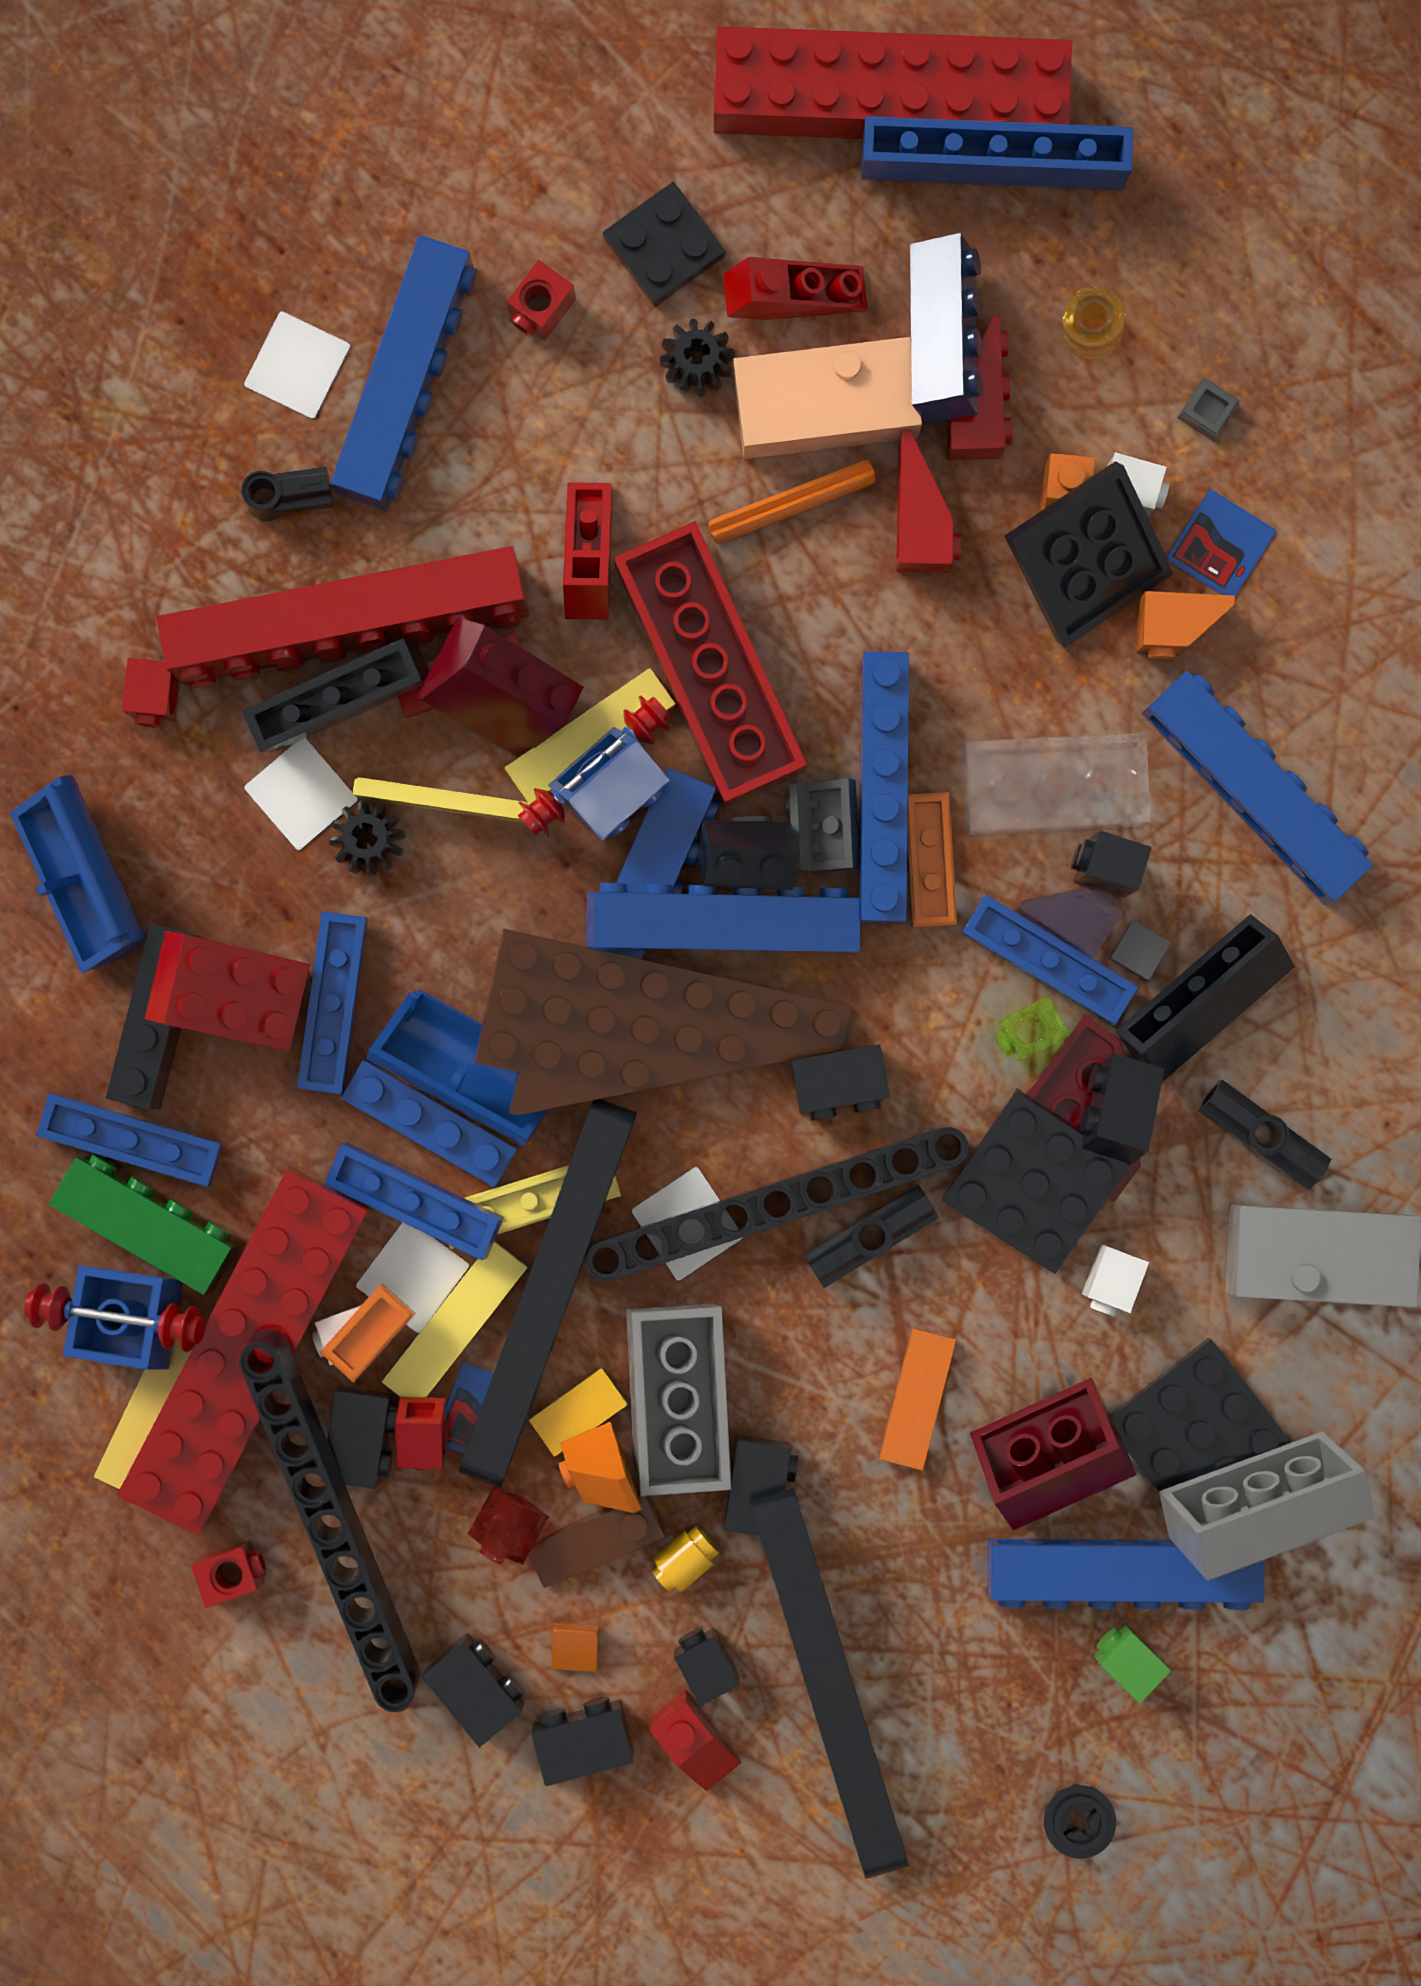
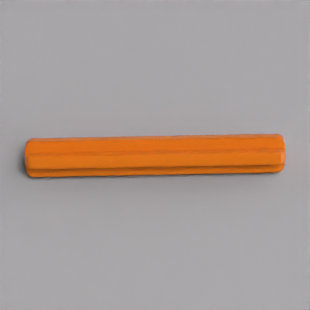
(791, 502)

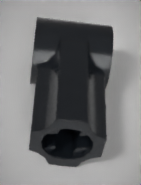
(293, 492)

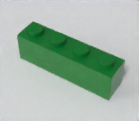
(145, 1224)

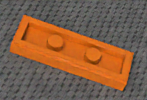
(930, 860)
(917, 1398)

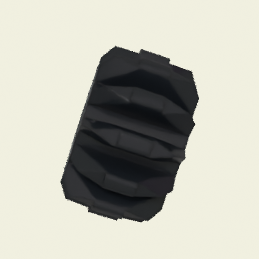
(680, 362)
(353, 846)

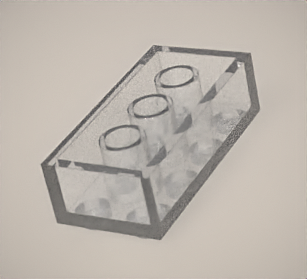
(1055, 784)

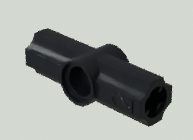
(1288, 1149)
(896, 1219)

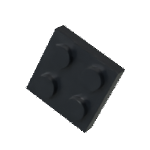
(664, 244)

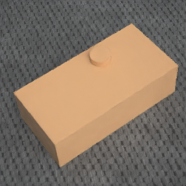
(825, 397)

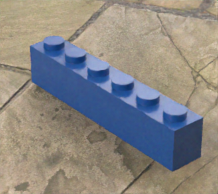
(996, 153)
(403, 373)
(883, 787)
(1258, 788)
(667, 839)
(722, 921)
(1110, 1573)

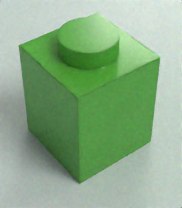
(1130, 1662)

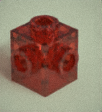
(507, 1526)

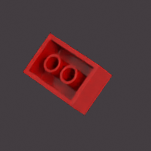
(227, 991)

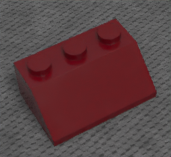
(498, 689)
(1052, 1454)

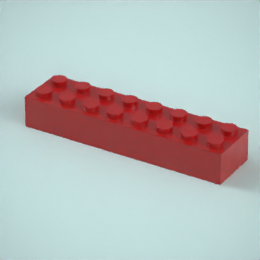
(834, 79)
(341, 617)
(210, 1405)

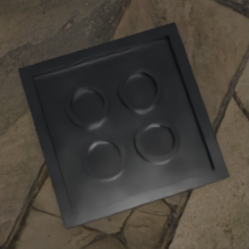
(1089, 554)
(1034, 1181)
(1195, 1420)

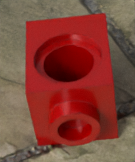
(546, 283)
(150, 692)
(421, 1433)
(211, 1581)

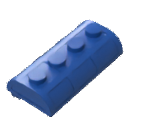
(77, 875)
(436, 1053)

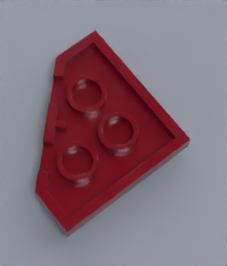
(1065, 1078)

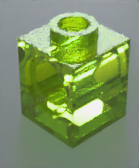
(1049, 1024)

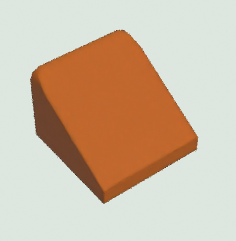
(575, 1647)

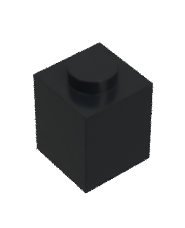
(705, 1665)

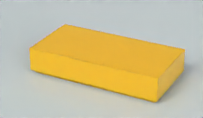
(578, 1410)

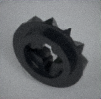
(1074, 1841)

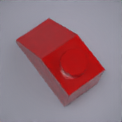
(693, 1741)

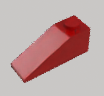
(923, 518)
(587, 551)

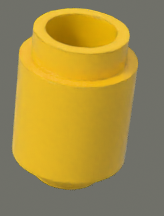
(685, 1559)

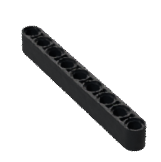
(800, 1204)
(547, 1292)
(333, 1500)
(829, 1683)

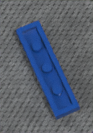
(1049, 960)
(332, 1002)
(429, 1123)
(129, 1139)
(414, 1200)

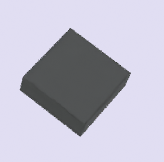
(1208, 409)
(1140, 950)

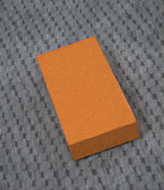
(367, 1332)

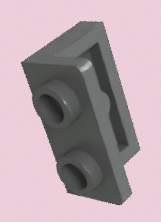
(824, 824)

